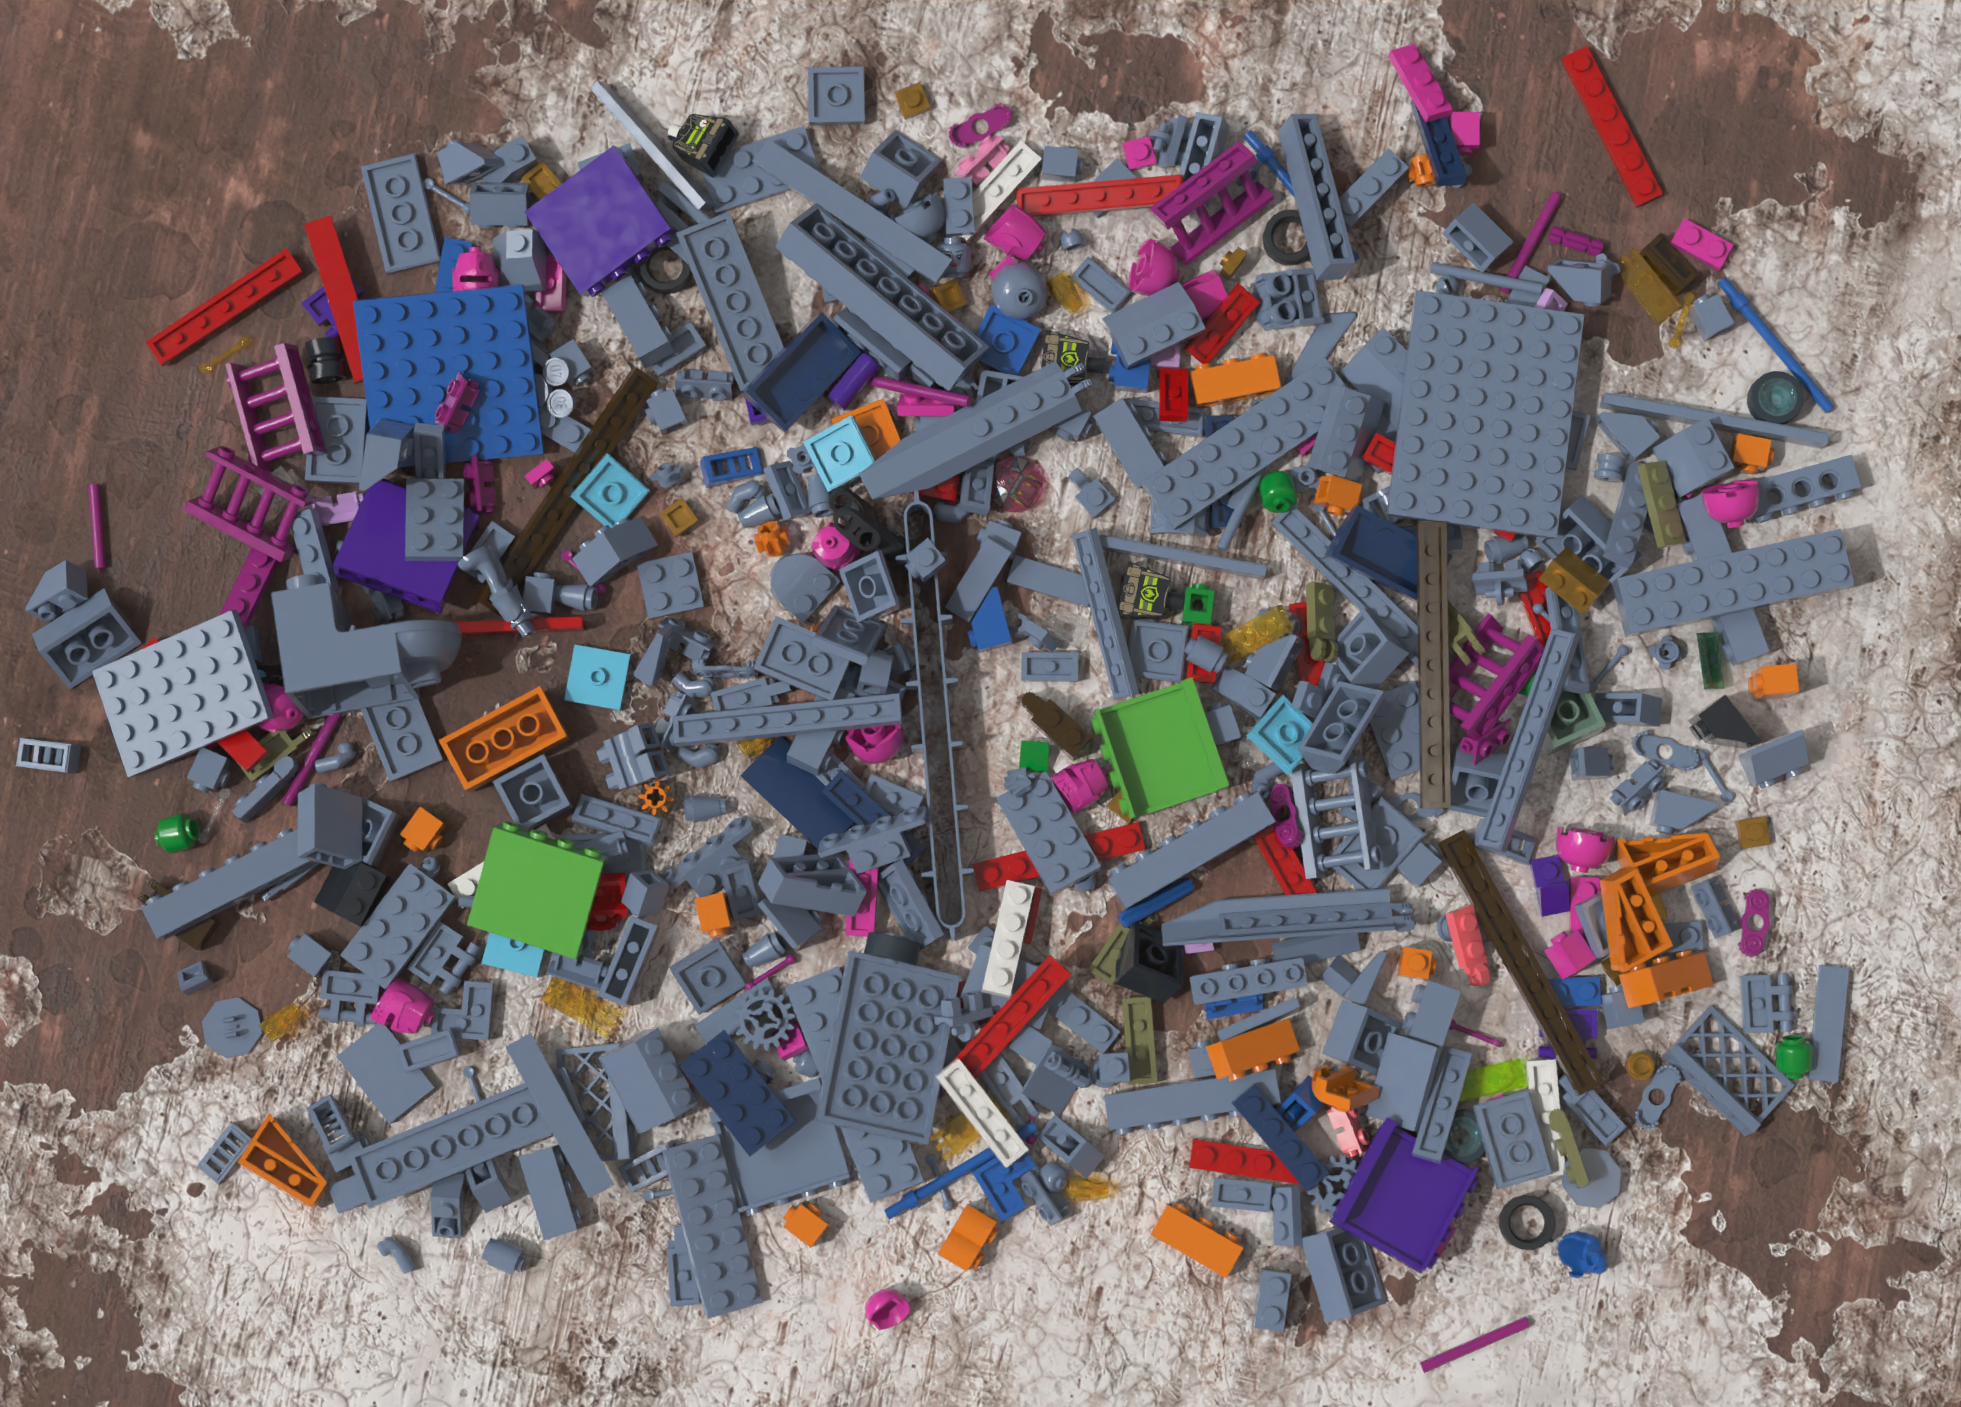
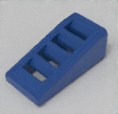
(733, 476)

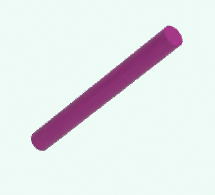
(1533, 238)
(921, 391)
(310, 759)
(1474, 1344)

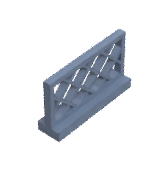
(1716, 1091)
(622, 1125)

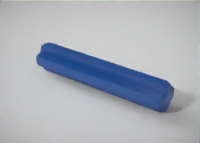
(1156, 902)

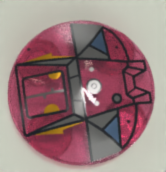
(1016, 484)

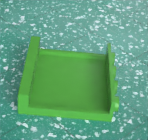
(1160, 749)
(537, 889)

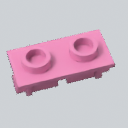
(989, 152)

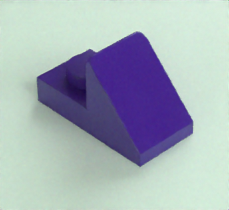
(1550, 886)

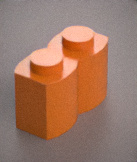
(967, 1238)

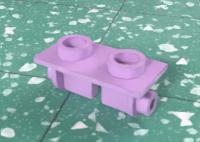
(337, 512)

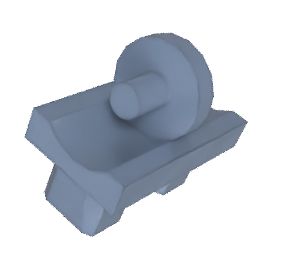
(1168, 140)
(1499, 583)
(963, 1018)

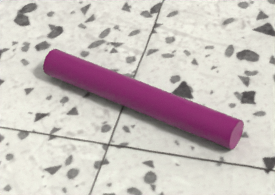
(97, 526)

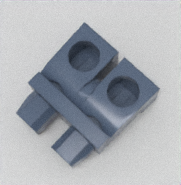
(628, 759)

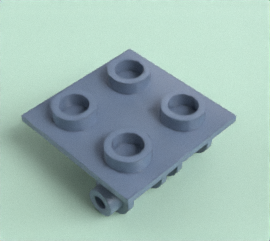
(1056, 1079)

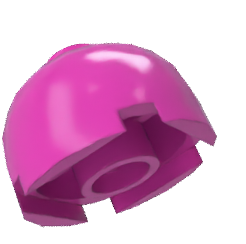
(1155, 268)
(1732, 502)
(876, 743)
(1583, 848)

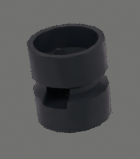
(325, 360)

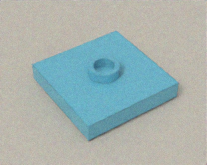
(840, 453)
(609, 492)
(597, 677)
(1281, 734)
(513, 955)

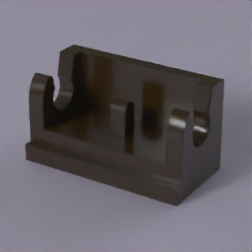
(1668, 264)

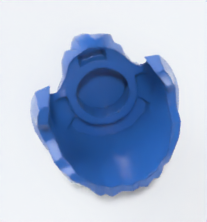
(1582, 1253)

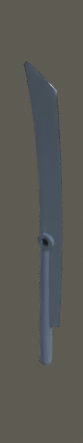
(1316, 349)

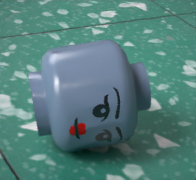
(960, 255)

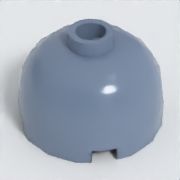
(922, 217)
(1014, 280)

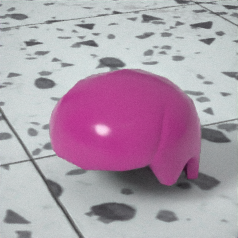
(886, 1308)

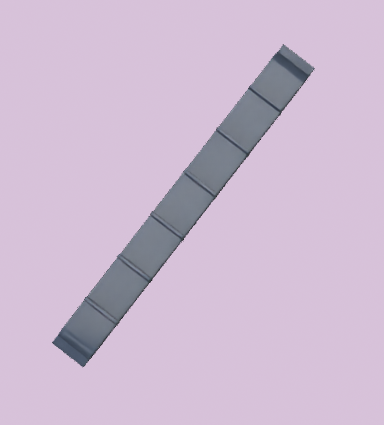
(910, 623)

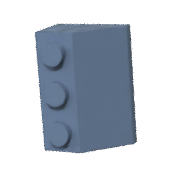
(1154, 325)
(873, 344)
(1379, 372)
(1345, 433)
(385, 449)
(1586, 535)
(86, 638)
(1339, 726)
(648, 1080)
(1342, 1273)

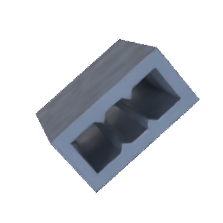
(329, 826)

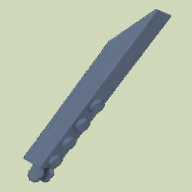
(976, 432)
(1290, 917)

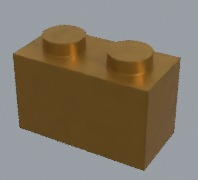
(1574, 580)

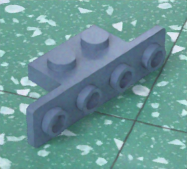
(876, 842)
(702, 866)
(1248, 981)

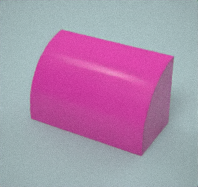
(1205, 292)

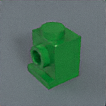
(1200, 593)

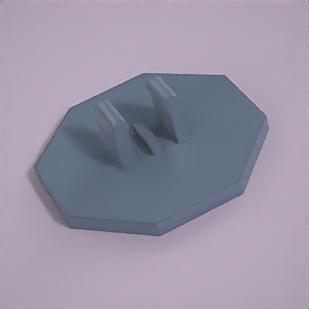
(232, 1027)
(1603, 1179)

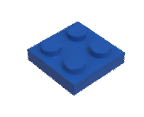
(1008, 341)

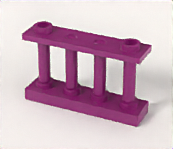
(1201, 187)
(301, 412)
(229, 519)
(1506, 684)

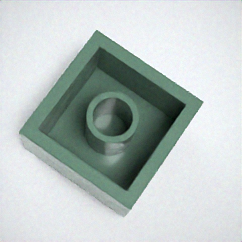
(1573, 721)

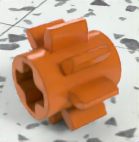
(1420, 171)
(771, 539)
(651, 792)

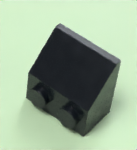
(1722, 725)
(353, 892)
(1148, 965)

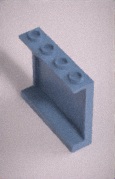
(792, 1162)

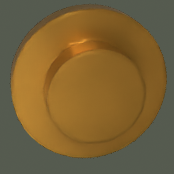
(1640, 1066)

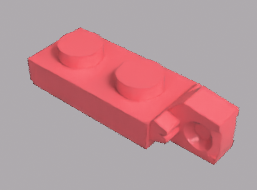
(1468, 944)

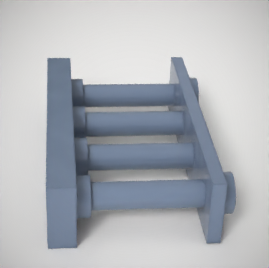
(1309, 806)

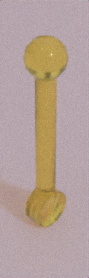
(1674, 342)
(206, 368)

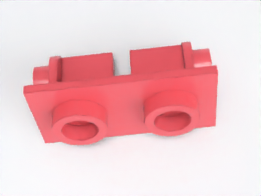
(1354, 1135)

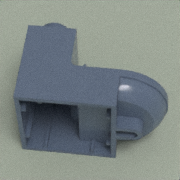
(344, 669)

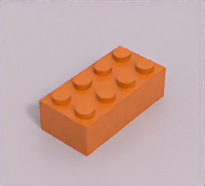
(504, 739)

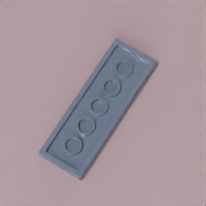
(731, 296)
(712, 1226)

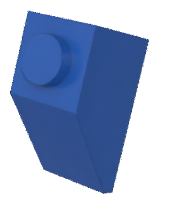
(990, 625)
(1299, 1105)

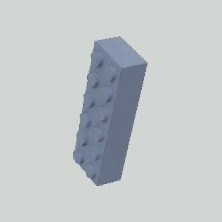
(1191, 851)

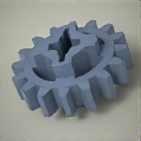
(768, 1005)
(1330, 1198)

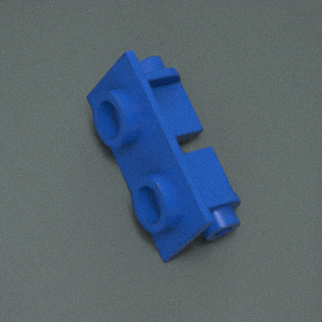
(1233, 1006)

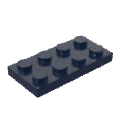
(737, 1093)

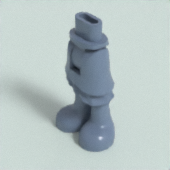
(504, 594)

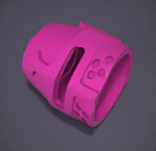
(1016, 234)
(475, 270)
(833, 548)
(284, 710)
(1081, 784)
(404, 1008)

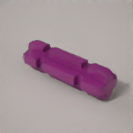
(1575, 241)

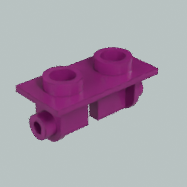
(459, 392)
(479, 496)
(1489, 743)

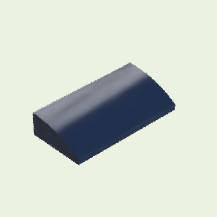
(801, 372)
(1378, 551)
(795, 794)

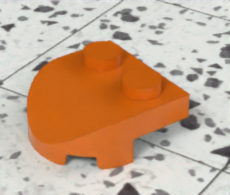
(1342, 1089)

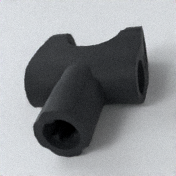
(862, 526)

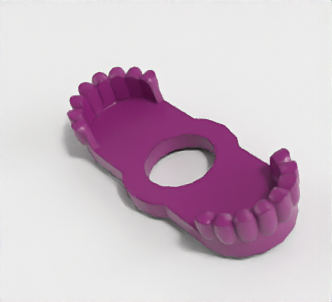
(996, 118)
(1286, 831)
(1753, 941)

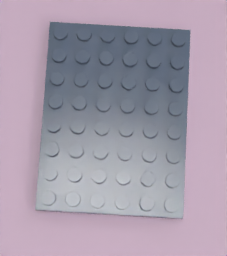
(1485, 414)

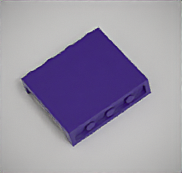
(600, 222)
(376, 551)
(1403, 1200)

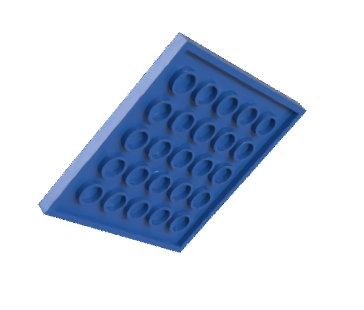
(421, 343)

